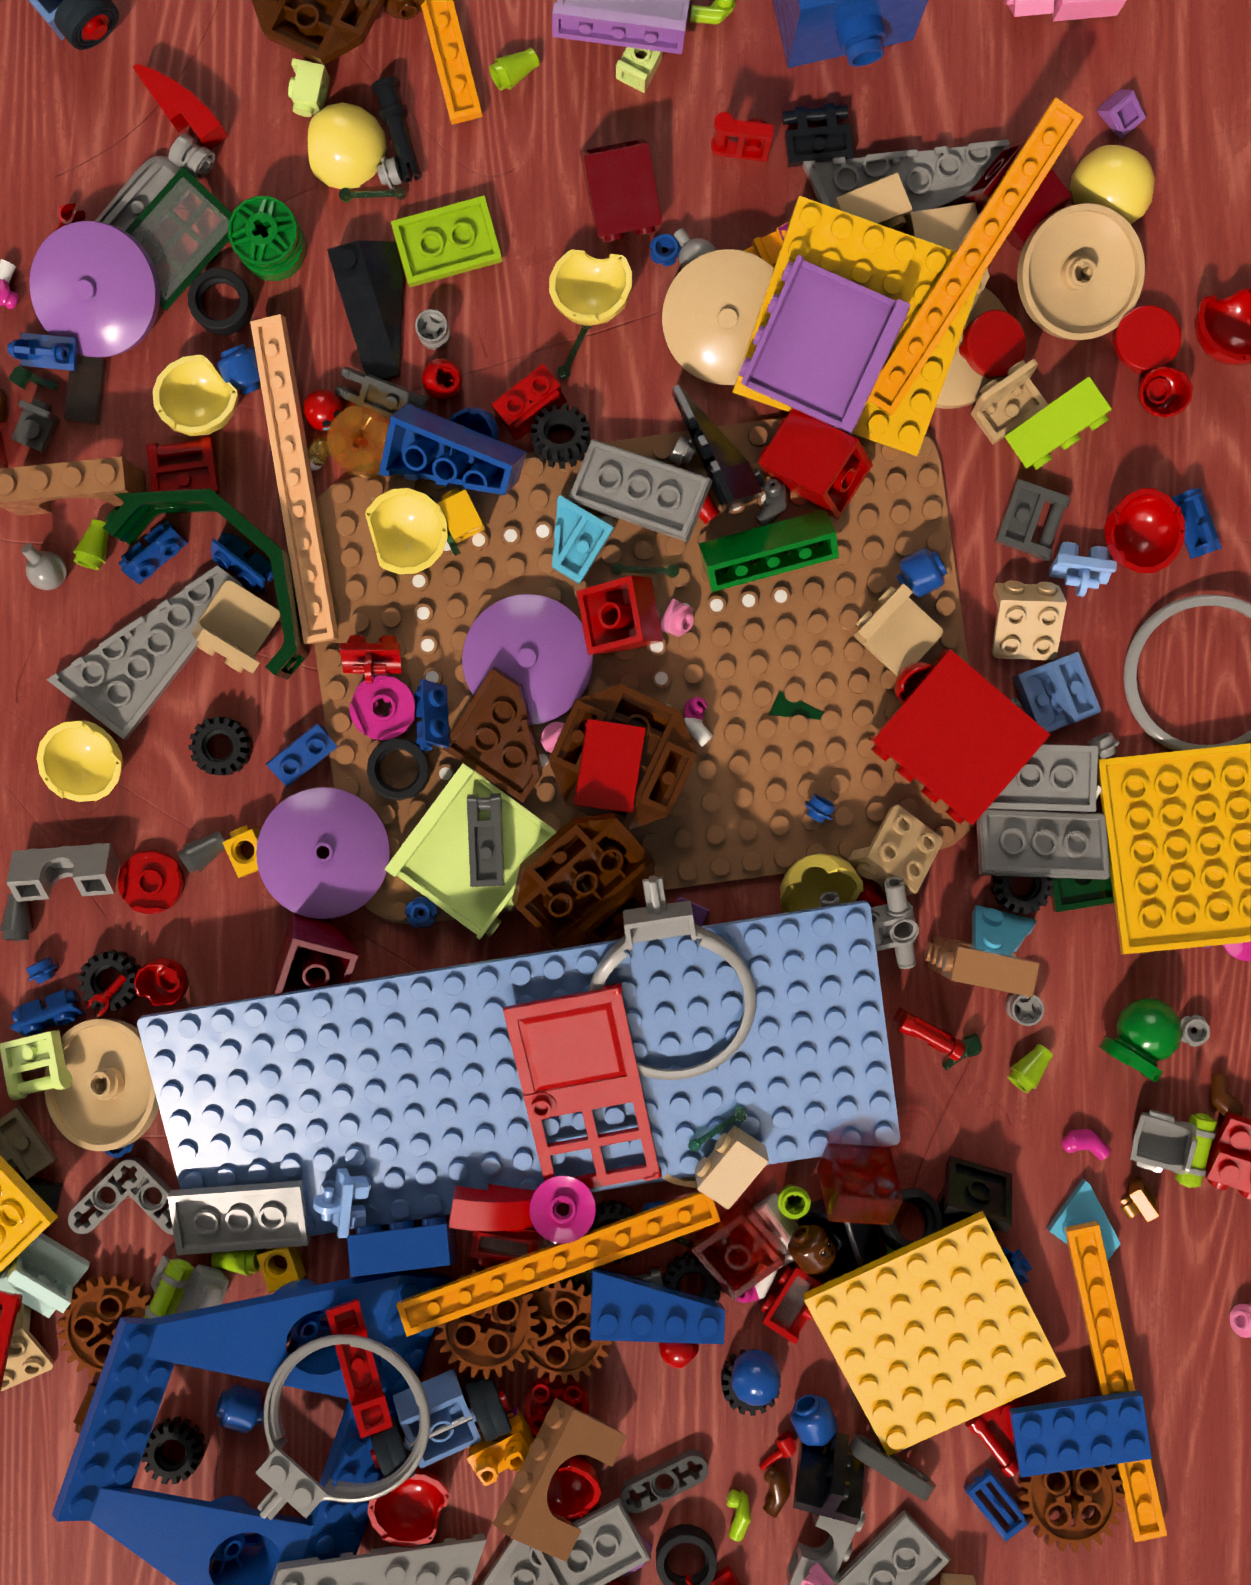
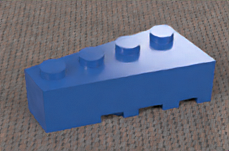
(446, 452)
(651, 1313)

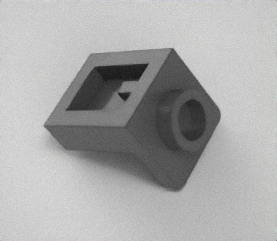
(35, 425)

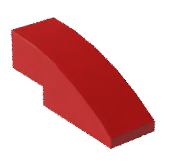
(182, 106)
(491, 1209)

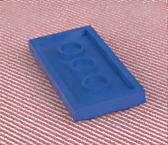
(1080, 1433)

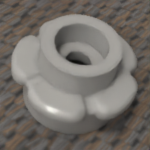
(389, 172)
(682, 451)
(1106, 745)
(1202, 1030)

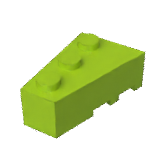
(1059, 424)

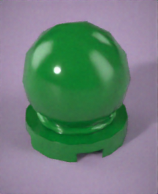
(1145, 1035)

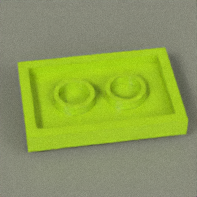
(446, 241)

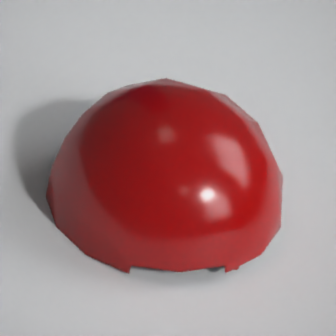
(1225, 327)
(1145, 531)
(573, 1488)
(410, 1511)

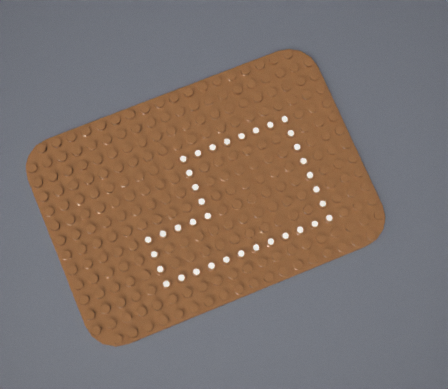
(747, 642)

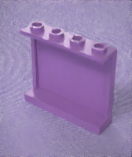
(625, 23)
(823, 344)

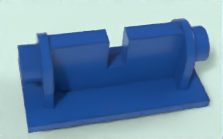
(44, 351)
(1199, 527)
(230, 554)
(142, 562)
(433, 709)
(302, 754)
(33, 1019)

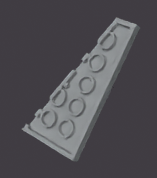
(929, 176)
(140, 661)
(430, 1564)

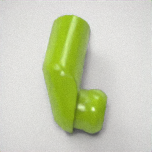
(712, 14)
(742, 1517)

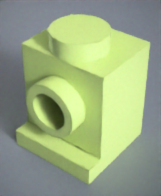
(638, 71)
(308, 87)

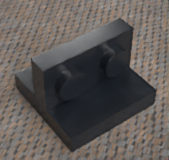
(975, 1189)
(830, 1481)

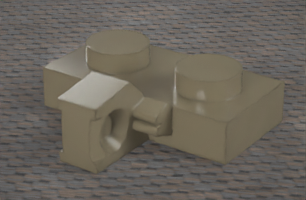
(23, 1144)

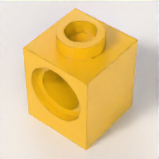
(460, 515)
(242, 865)
(278, 1277)

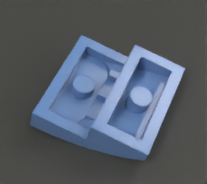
(1057, 693)

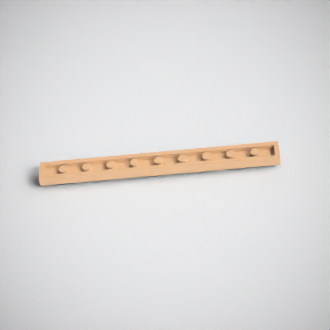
(294, 479)

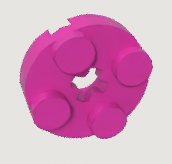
(375, 725)

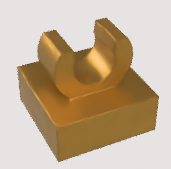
(1140, 1200)

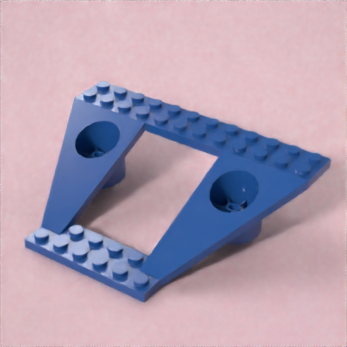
(248, 1339)

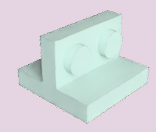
(44, 1275)

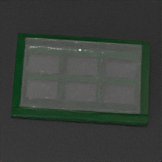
(181, 233)

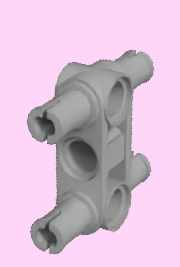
(886, 921)

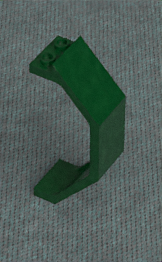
(143, 507)

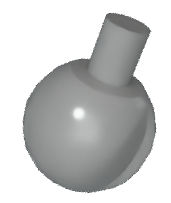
(691, 247)
(44, 568)

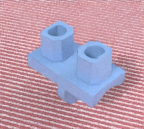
(1082, 571)
(339, 1202)

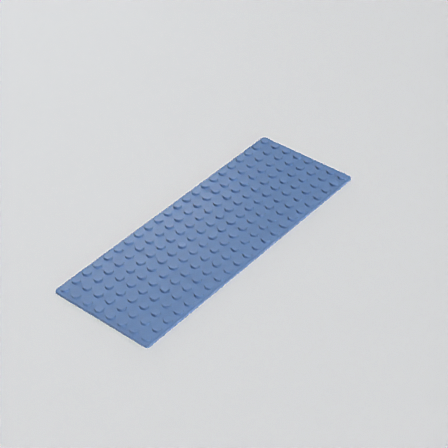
(425, 1094)

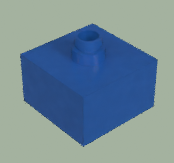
(838, 28)

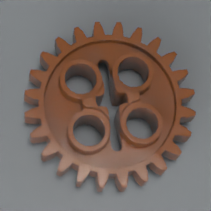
(92, 1303)
(579, 1352)
(480, 1353)
(1097, 1492)

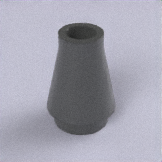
(201, 852)
(16, 920)

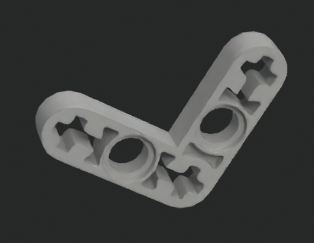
(135, 1189)

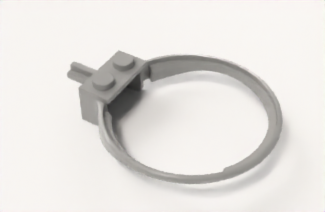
(1134, 652)
(669, 920)
(293, 1483)

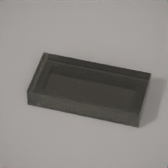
(85, 391)

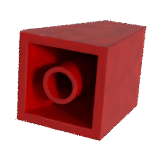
(816, 462)

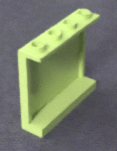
(437, 853)

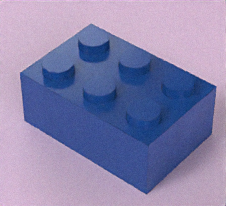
(402, 1247)

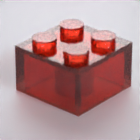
(859, 1184)
(739, 1249)

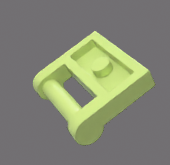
(31, 1054)

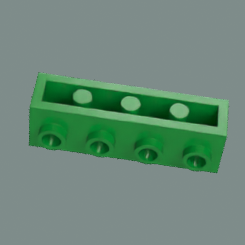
(769, 550)

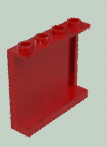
(959, 738)

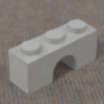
(37, 870)
(828, 1555)

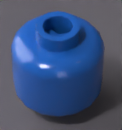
(240, 368)
(922, 572)
(240, 1408)
(813, 1420)

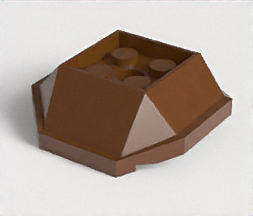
(317, 27)
(664, 758)
(587, 909)

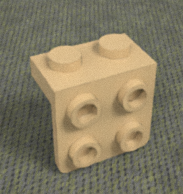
(1008, 402)
(1028, 620)
(235, 626)
(897, 630)
(899, 849)
(25, 1355)

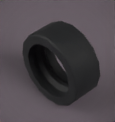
(203, 283)
(378, 783)
(931, 1214)
(686, 1534)

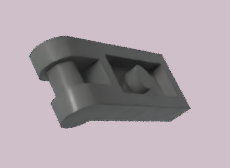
(485, 841)

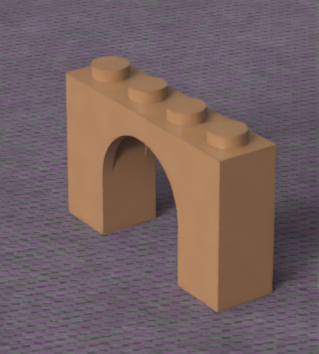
(31, 488)
(981, 968)
(525, 1509)

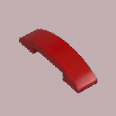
(359, 1371)

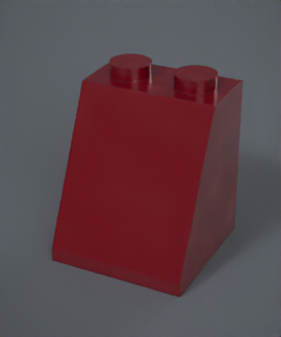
(621, 189)
(1047, 199)
(313, 956)

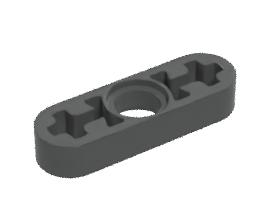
(892, 1467)
(689, 1478)

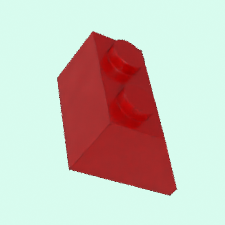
(619, 615)

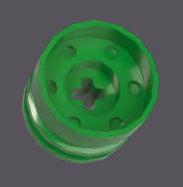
(277, 254)

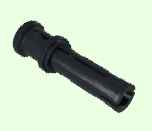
(394, 115)

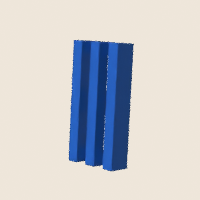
(980, 1483)

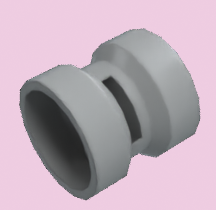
(188, 154)
(430, 323)
(1030, 1011)

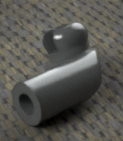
(775, 500)

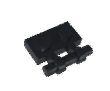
(817, 142)

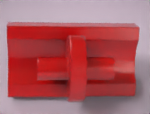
(371, 658)

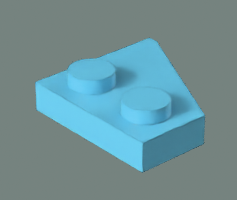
(577, 540)
(999, 930)
(1082, 1208)

